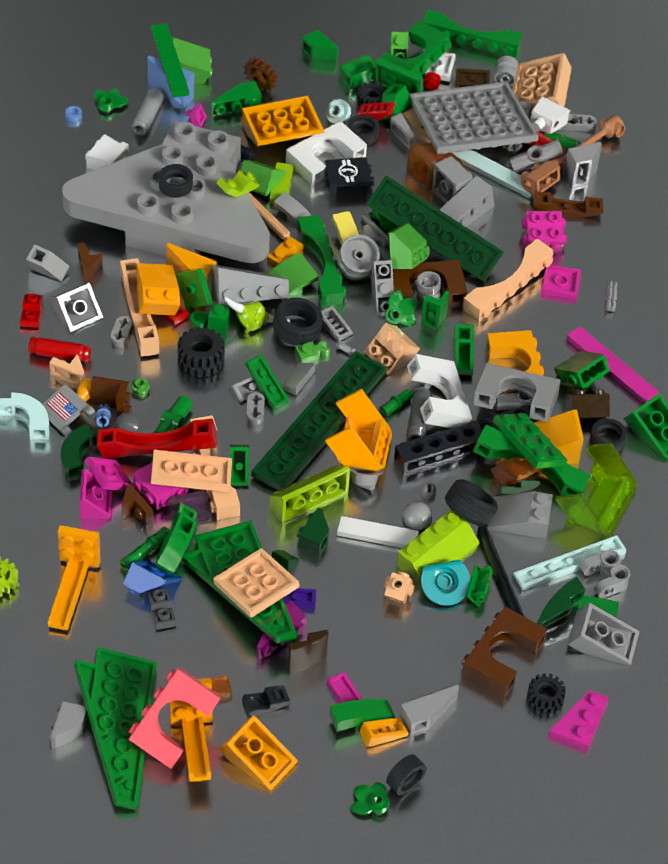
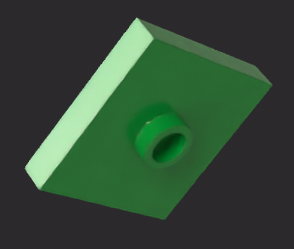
(194, 288)

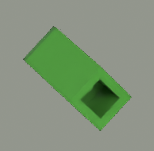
(399, 44)

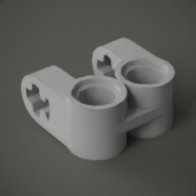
(609, 566)

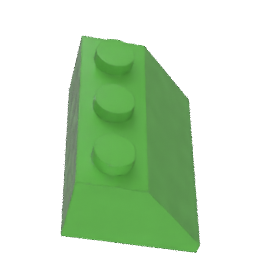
(407, 247)

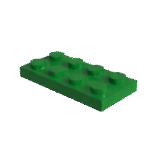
(530, 440)

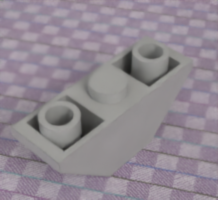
(382, 285)

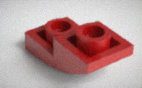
(31, 310)

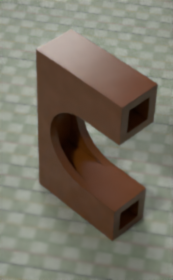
(449, 272)
(505, 627)

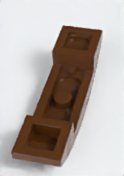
(570, 208)

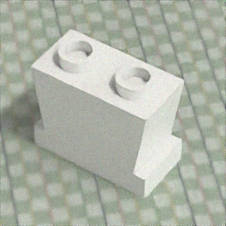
(106, 152)

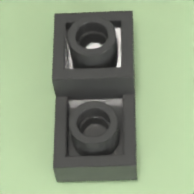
(161, 609)

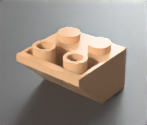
(391, 348)

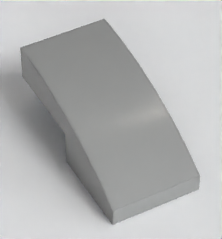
(291, 207)

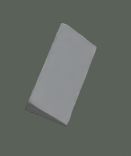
(298, 378)
(244, 388)

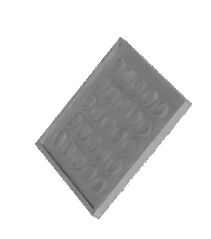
(473, 117)

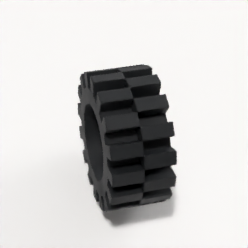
(370, 90)
(543, 702)

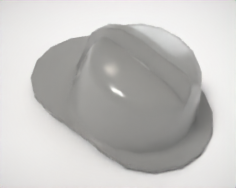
(365, 478)

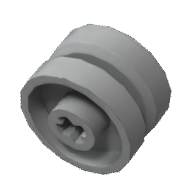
(357, 257)

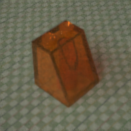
(422, 160)

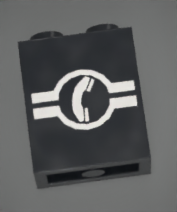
(348, 173)

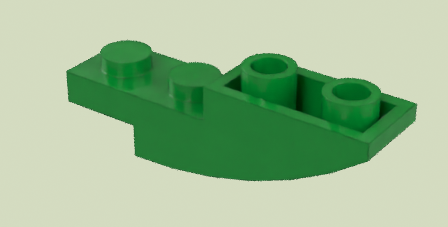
(177, 539)

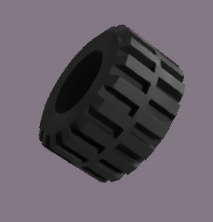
(201, 362)

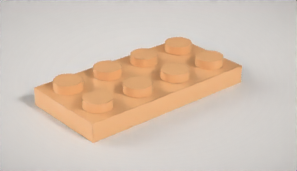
(191, 471)

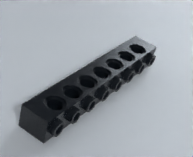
(446, 444)

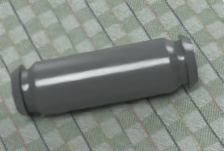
(416, 425)

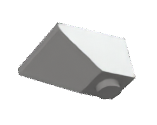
(76, 307)

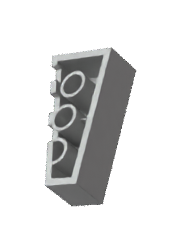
(470, 202)
(246, 285)

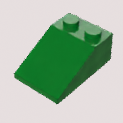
(651, 424)

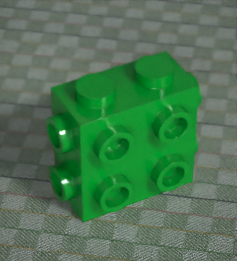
(582, 369)

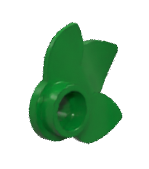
(110, 99)
(403, 307)
(370, 799)

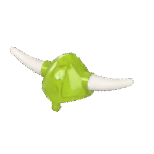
(251, 314)

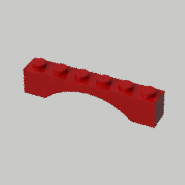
(123, 443)

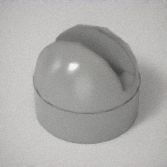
(428, 496)

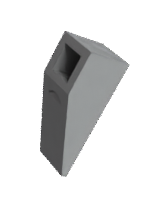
(425, 711)

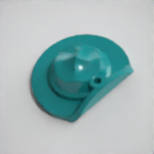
(445, 582)

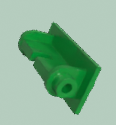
(479, 584)

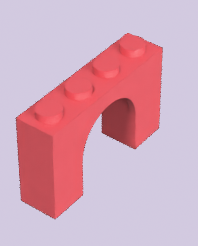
(148, 732)

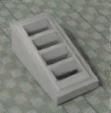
(401, 130)
(335, 317)

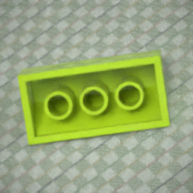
(310, 493)
(443, 541)

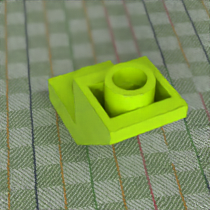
(239, 185)

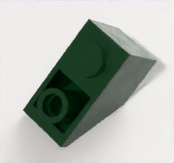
(315, 533)

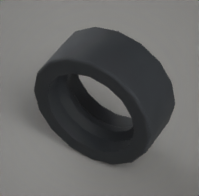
(367, 122)
(175, 190)
(609, 425)
(406, 774)

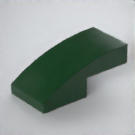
(522, 486)

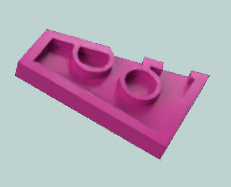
(581, 720)

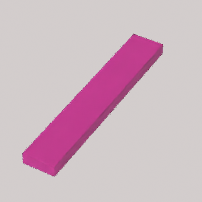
(618, 369)

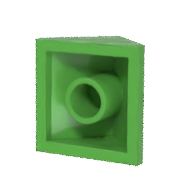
(265, 175)

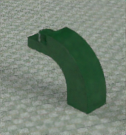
(73, 448)

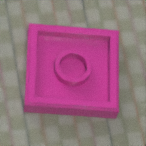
(561, 282)
(108, 473)

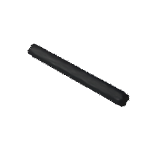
(499, 570)

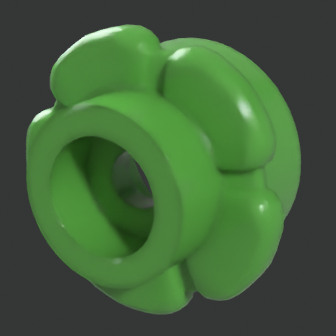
(140, 386)

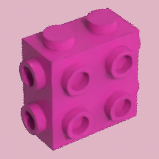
(546, 227)
(154, 494)

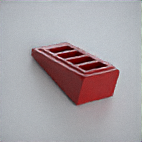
(377, 110)

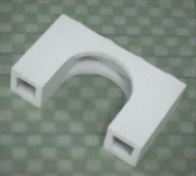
(337, 138)
(445, 377)

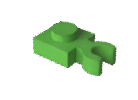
(310, 352)

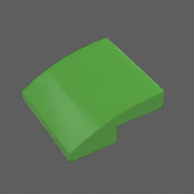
(298, 273)

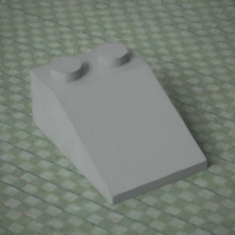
(522, 514)
(603, 635)

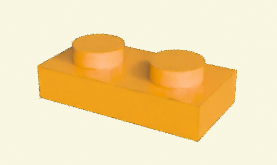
(284, 251)

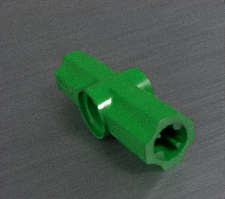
(175, 416)

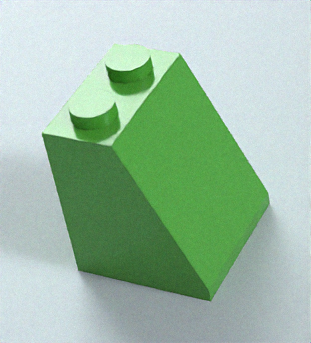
(194, 59)

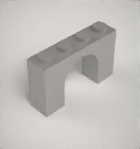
(498, 379)

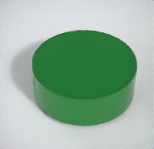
(198, 319)

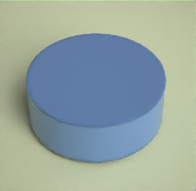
(73, 113)

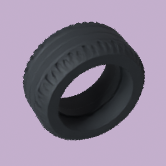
(302, 308)
(471, 502)

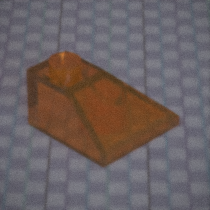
(512, 470)

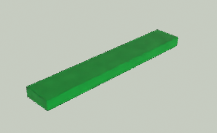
(169, 60)

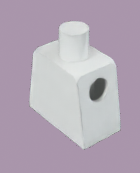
(549, 116)

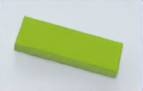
(284, 184)

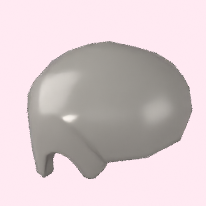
(417, 515)

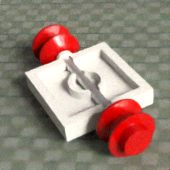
(439, 71)

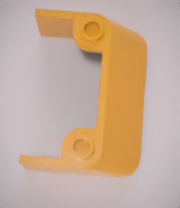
(366, 434)

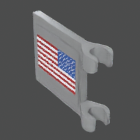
(65, 407)

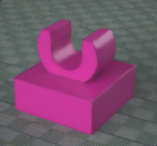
(197, 115)

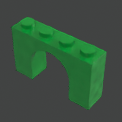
(427, 37)

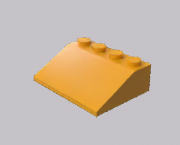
(281, 121)

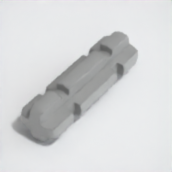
(611, 296)

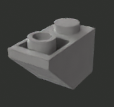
(47, 263)
(69, 724)

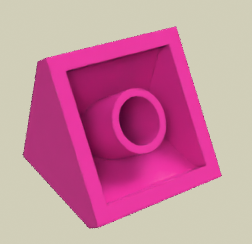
(94, 501)

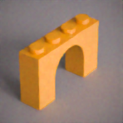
(515, 345)

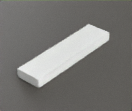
(375, 532)

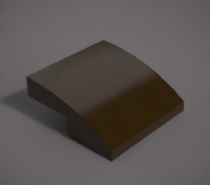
(471, 77)
(308, 652)

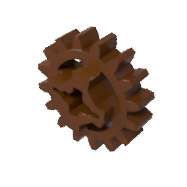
(261, 73)

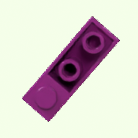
(299, 620)

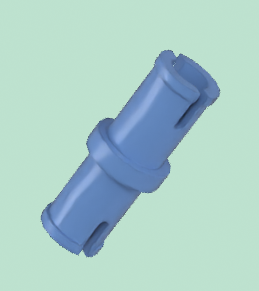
(103, 415)

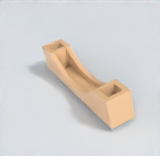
(485, 299)
(143, 324)
(223, 504)

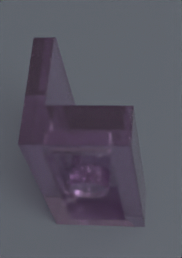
(197, 501)

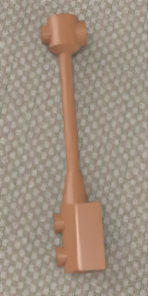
(548, 173)

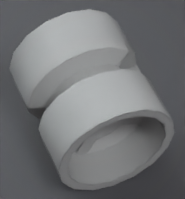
(506, 70)
(428, 284)

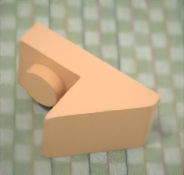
(69, 372)

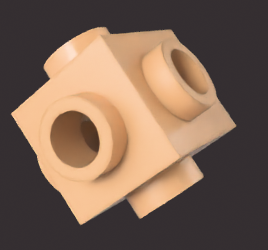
(398, 594)

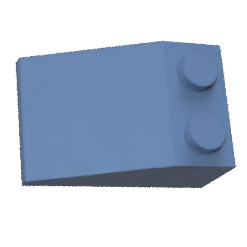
(157, 79)

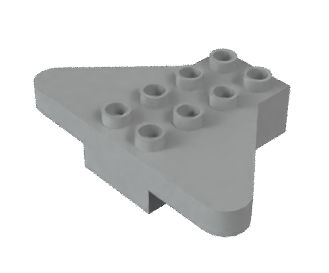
(205, 220)

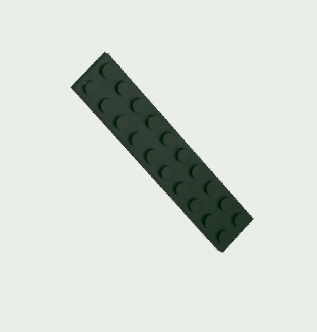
(316, 423)

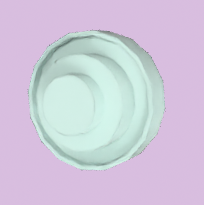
(338, 111)

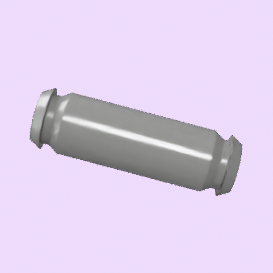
(147, 111)

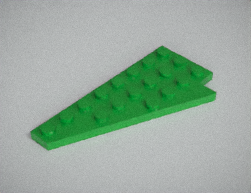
(225, 548)
(115, 696)

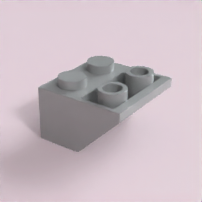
(582, 164)

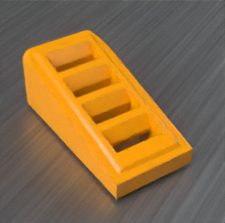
(372, 737)

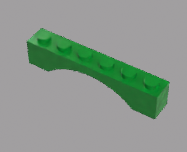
(500, 42)
(312, 234)
(495, 445)

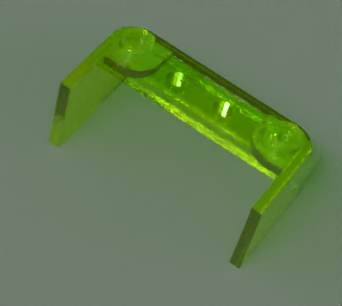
(608, 498)

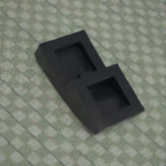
(266, 701)

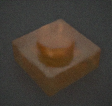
(222, 686)

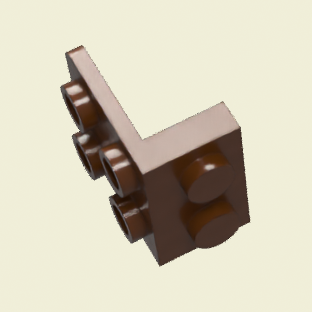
(111, 392)

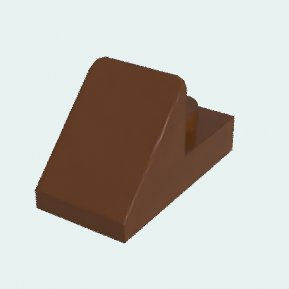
(89, 263)
(136, 504)

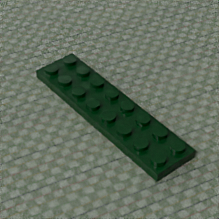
(436, 227)

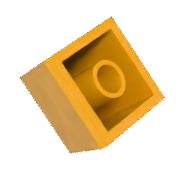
(565, 433)

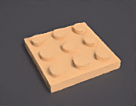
(256, 582)

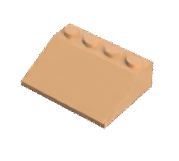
(543, 78)

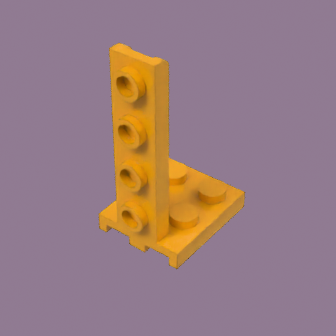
(80, 550)
(194, 736)

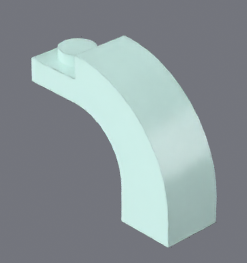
(31, 411)

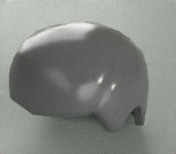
(127, 421)

